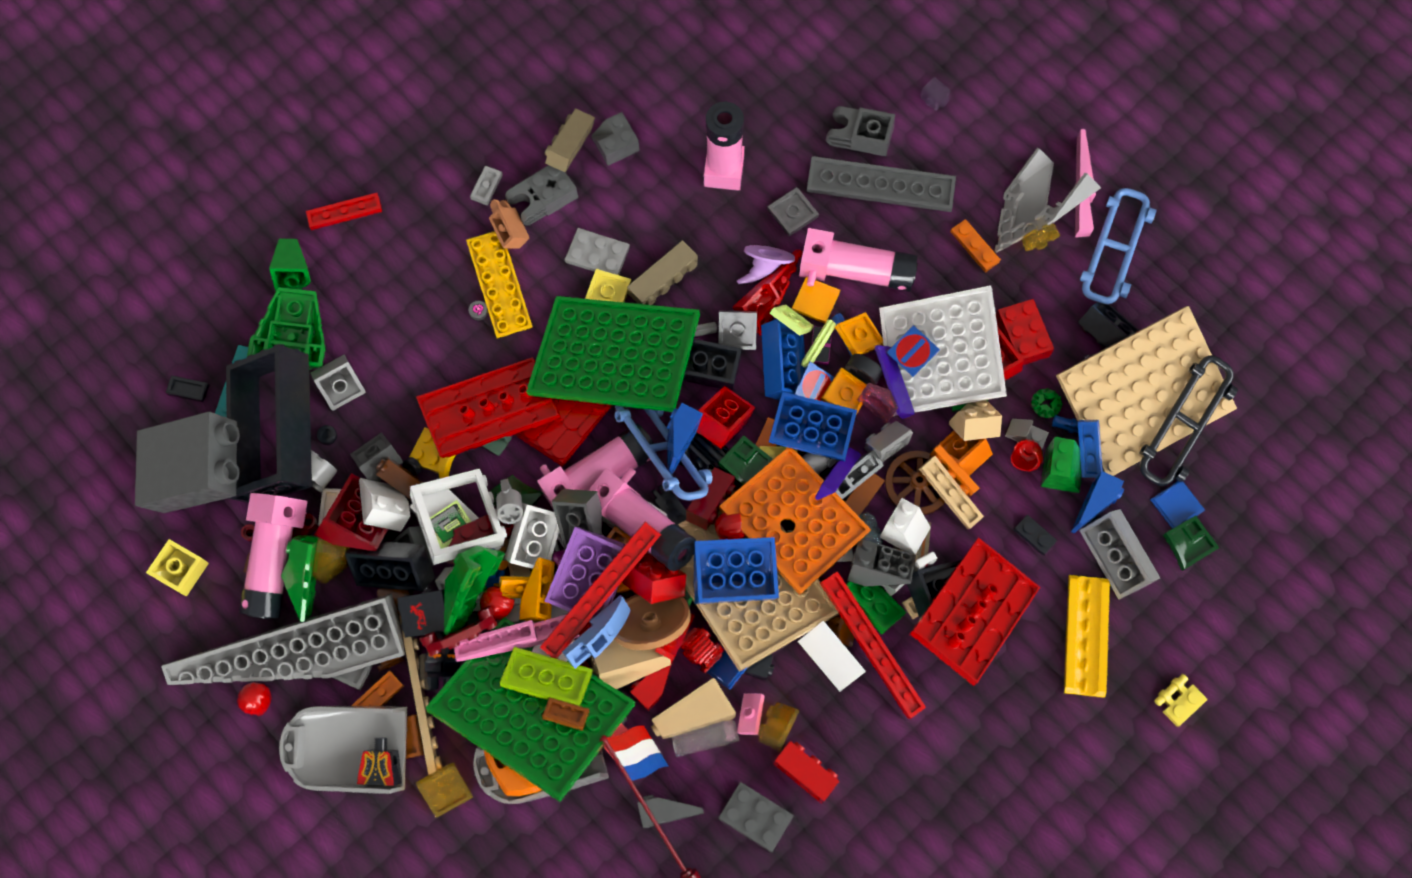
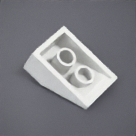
(383, 505)

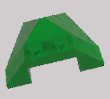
(294, 322)
(298, 574)
(466, 583)

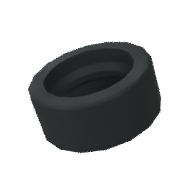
(864, 369)

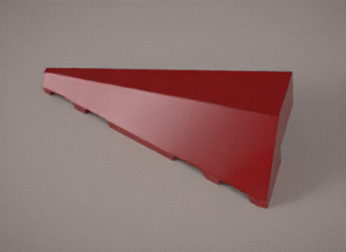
(768, 292)

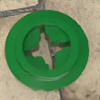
(1044, 410)

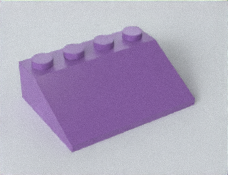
(580, 566)

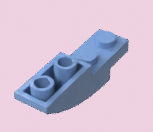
(603, 631)

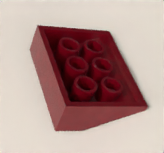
(344, 521)

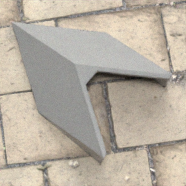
(1028, 200)

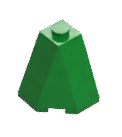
(289, 266)

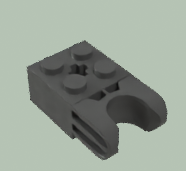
(863, 131)
(546, 193)

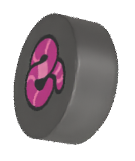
(478, 310)

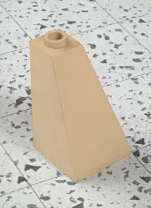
(623, 665)
(698, 709)

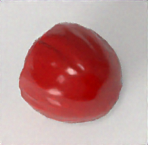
(1027, 455)
(729, 526)
(501, 605)
(254, 698)

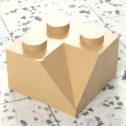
(977, 421)

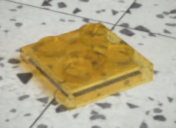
(444, 789)

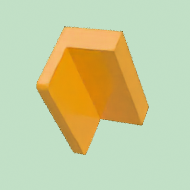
(512, 586)

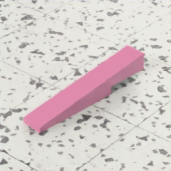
(1083, 214)
(505, 639)

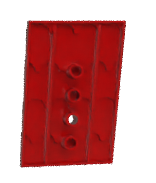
(484, 409)
(564, 435)
(975, 611)

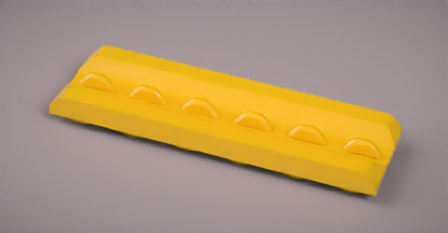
(499, 285)
(1087, 636)

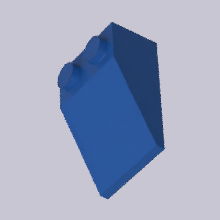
(681, 432)
(1102, 493)

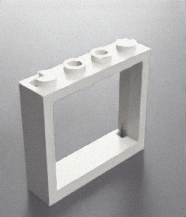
(449, 553)

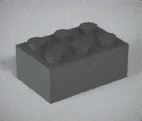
(756, 817)

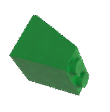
(1062, 466)

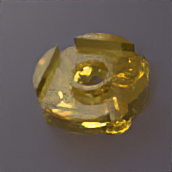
(1040, 238)

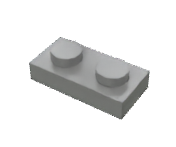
(486, 185)

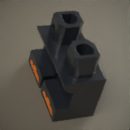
(437, 668)

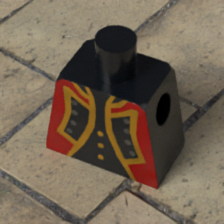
(380, 765)

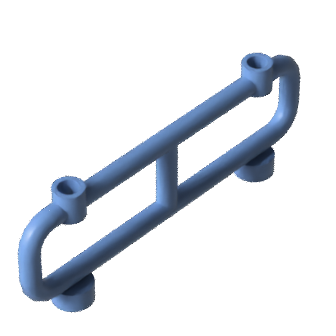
(1120, 288)
(701, 477)

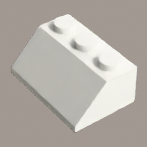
(532, 537)

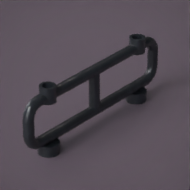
(1225, 391)

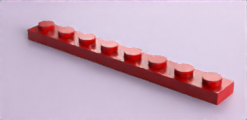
(600, 590)
(872, 645)

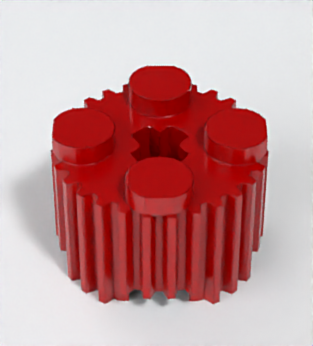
(701, 649)

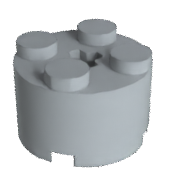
(321, 472)

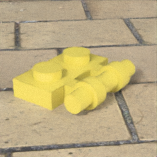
(1185, 705)

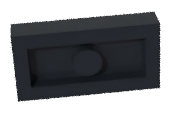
(1035, 535)

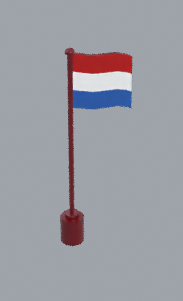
(637, 758)

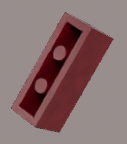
(705, 510)

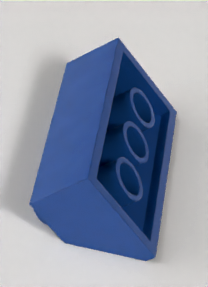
(781, 359)

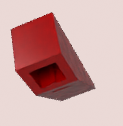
(651, 688)

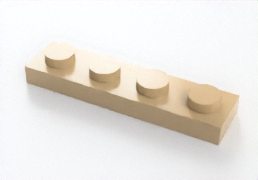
(951, 492)

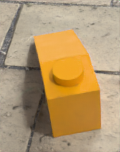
(533, 600)

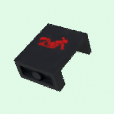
(422, 613)

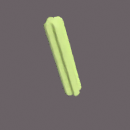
(819, 343)

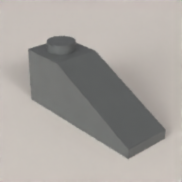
(861, 471)
(666, 811)

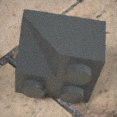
(615, 139)

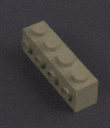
(569, 141)
(663, 274)

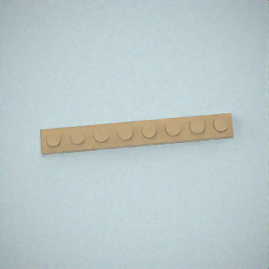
(421, 701)

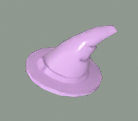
(765, 262)

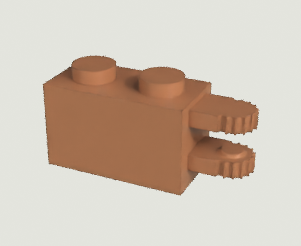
(507, 225)

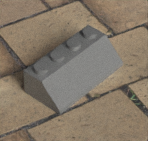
(1119, 554)

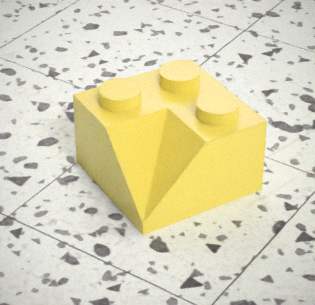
(177, 567)

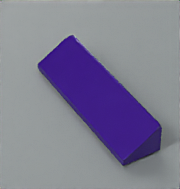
(895, 382)
(838, 474)

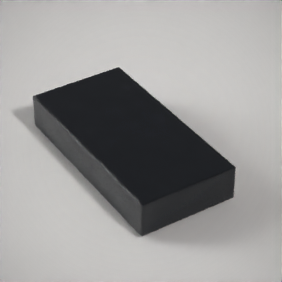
(187, 388)

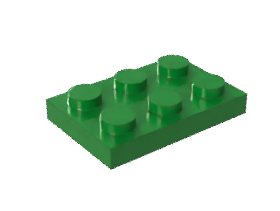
(877, 605)

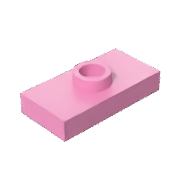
(750, 714)

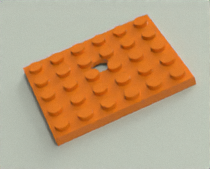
(822, 527)

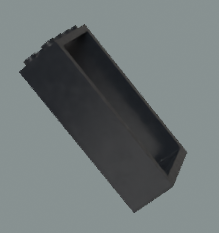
(292, 421)

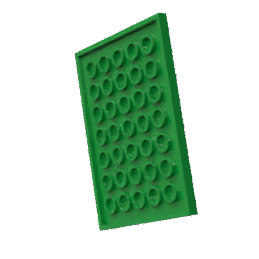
(614, 353)
(512, 724)

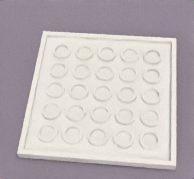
(969, 346)

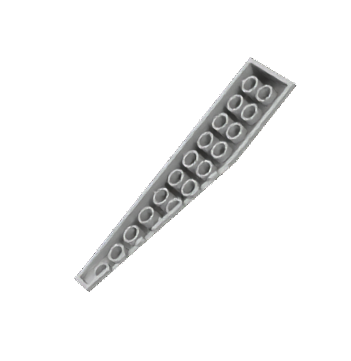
(306, 650)

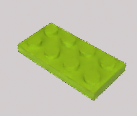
(545, 677)

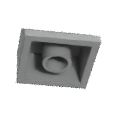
(338, 382)
(889, 440)

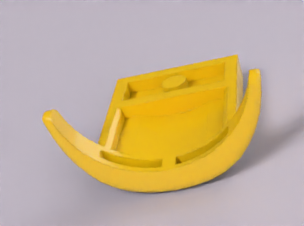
(428, 456)

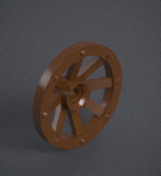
(913, 484)

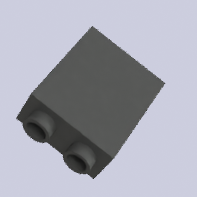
(186, 463)

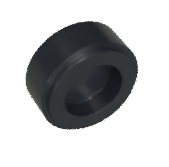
(326, 435)
(412, 465)

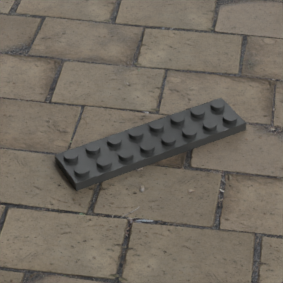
(881, 184)

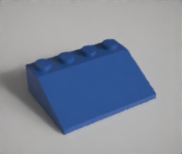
(813, 426)
(735, 570)

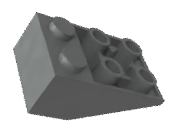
(880, 565)

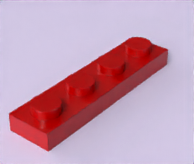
(344, 211)

